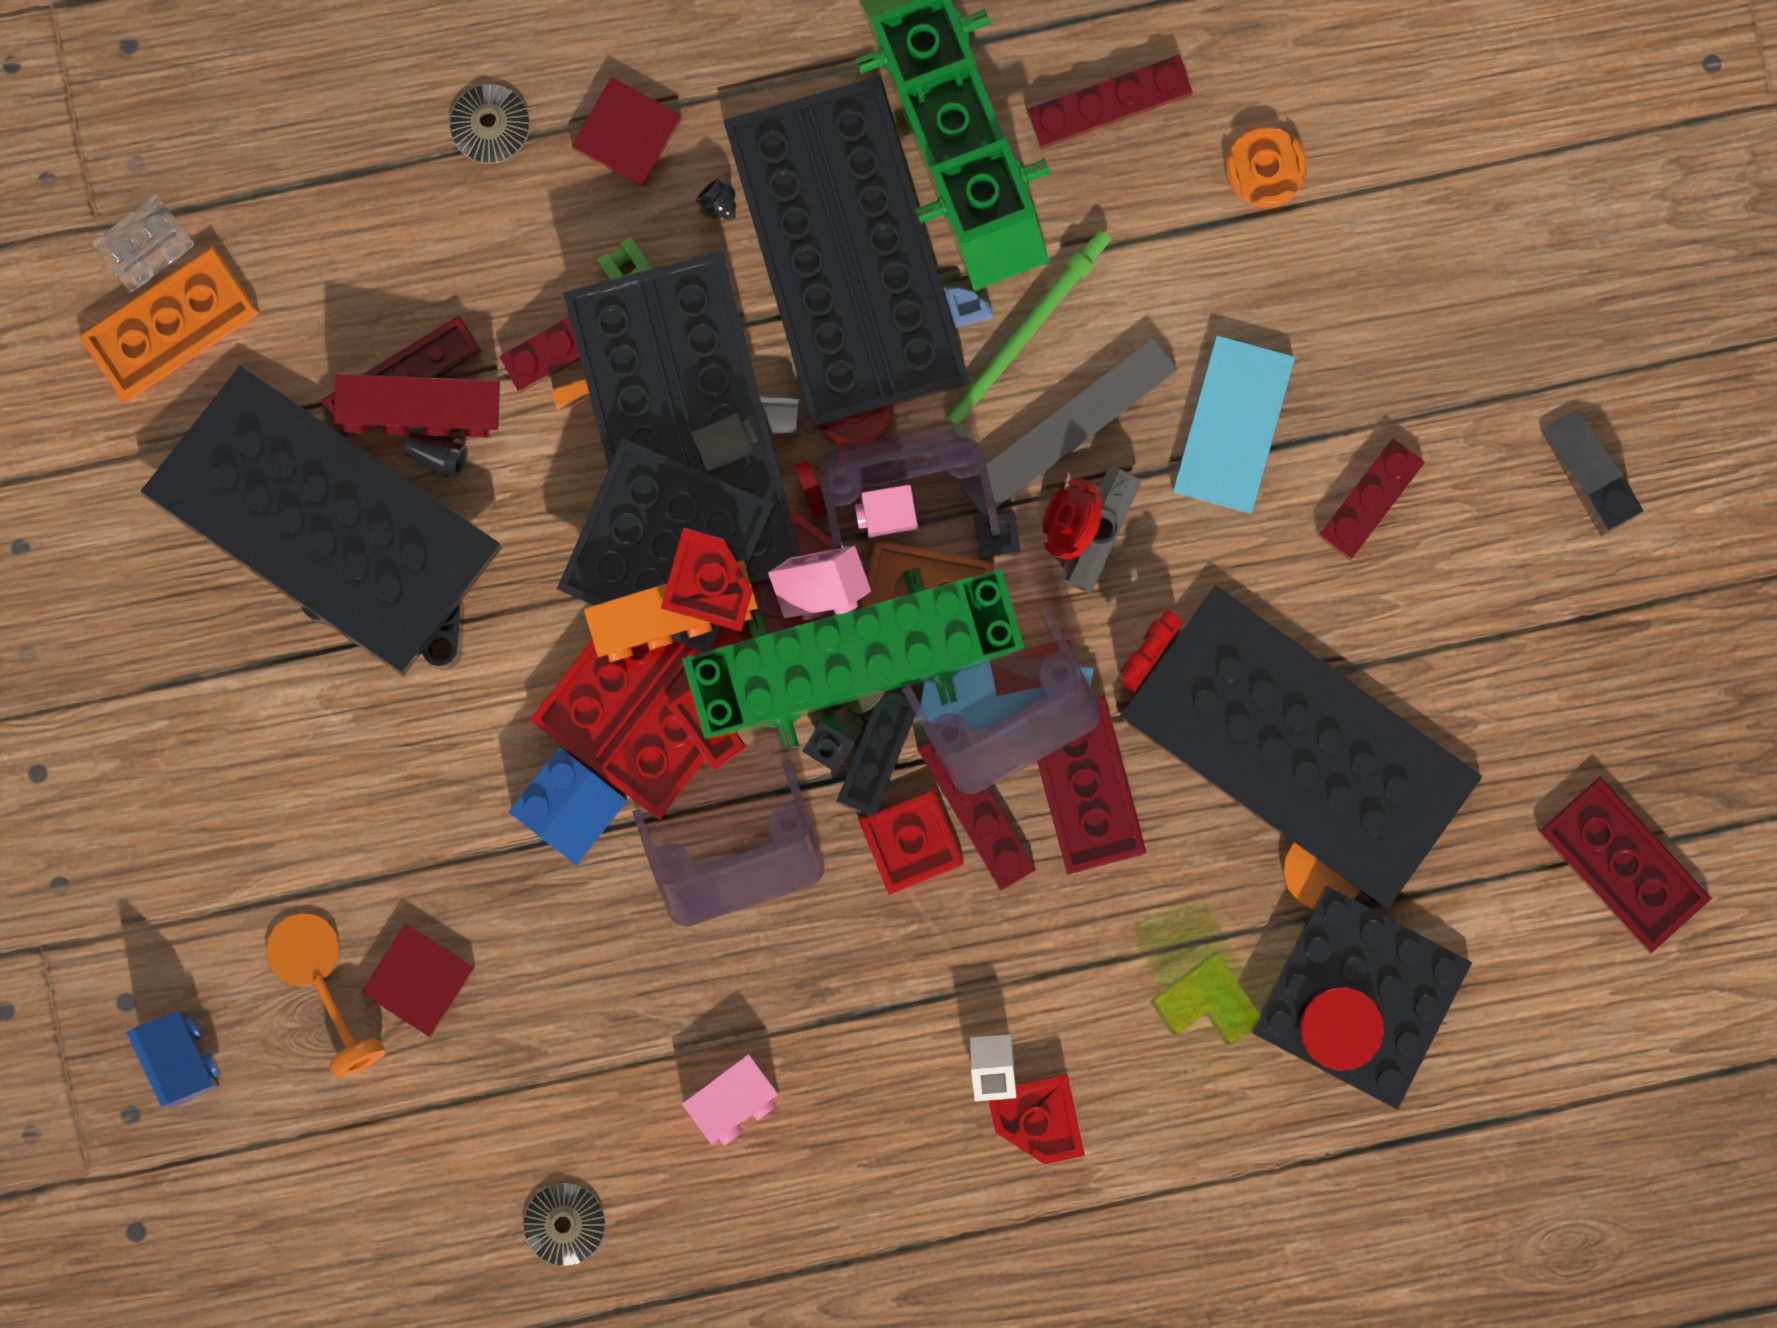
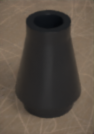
(438, 453)

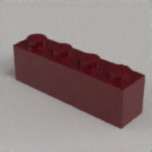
(416, 403)

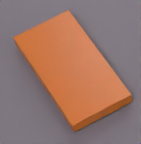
(168, 324)

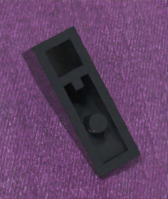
(1592, 474)

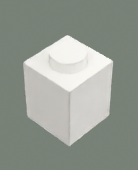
(992, 1067)

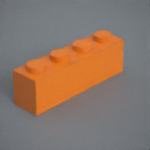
(639, 620)

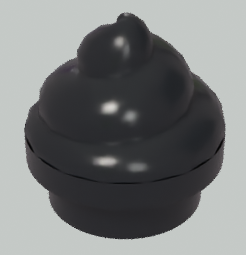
(717, 200)

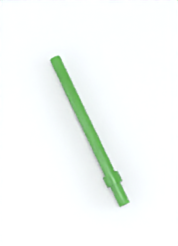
(1077, 267)

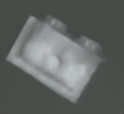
(143, 243)

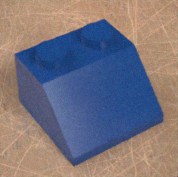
(567, 806)
(174, 1058)

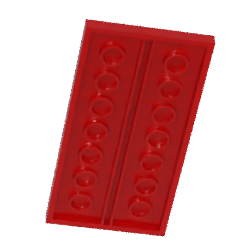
(618, 709)

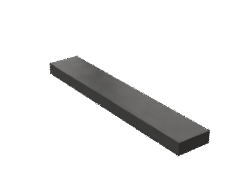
(1072, 424)

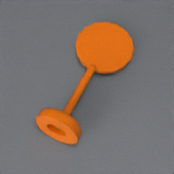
(303, 953)

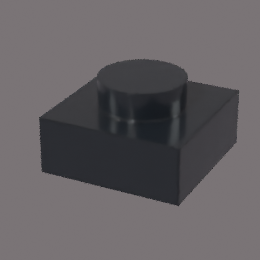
(997, 545)

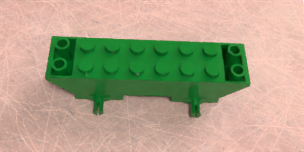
(958, 136)
(853, 655)

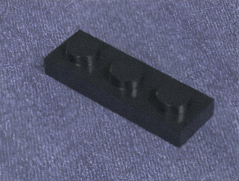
(877, 754)

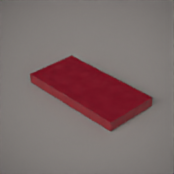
(1091, 800)
(1625, 865)

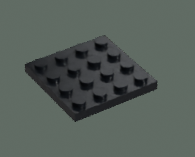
(639, 524)
(1390, 964)

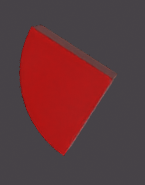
(811, 489)

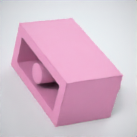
(887, 513)
(820, 583)
(731, 1101)

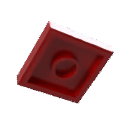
(911, 842)

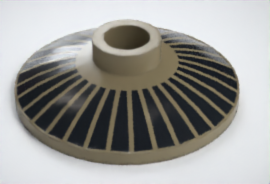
(491, 143)
(586, 1220)

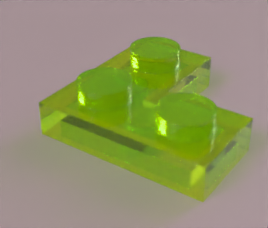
(1210, 991)

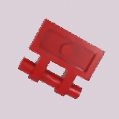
(1156, 641)

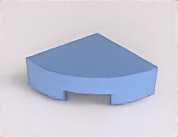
(966, 306)

